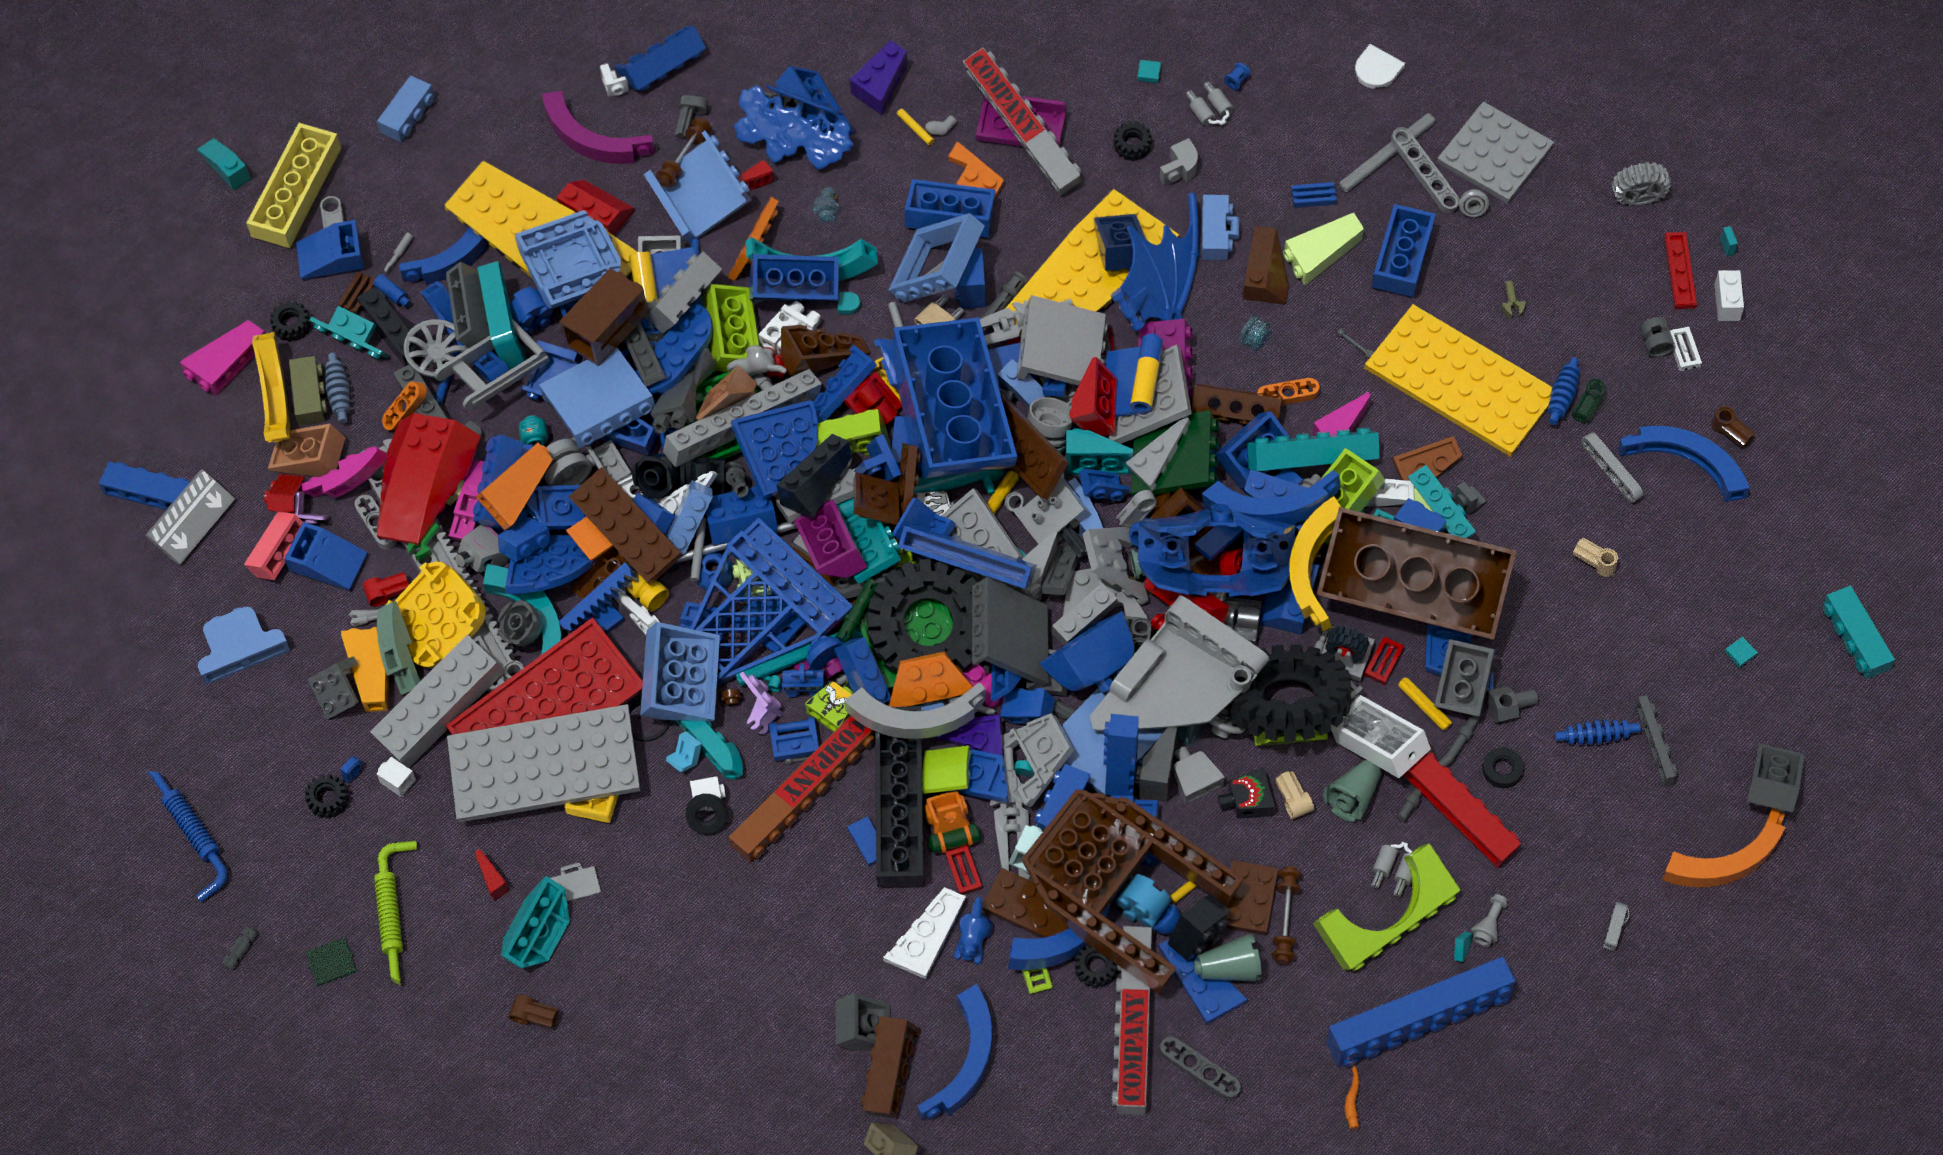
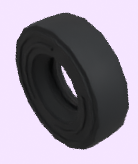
(1497, 779)
(706, 800)

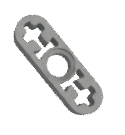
(367, 517)

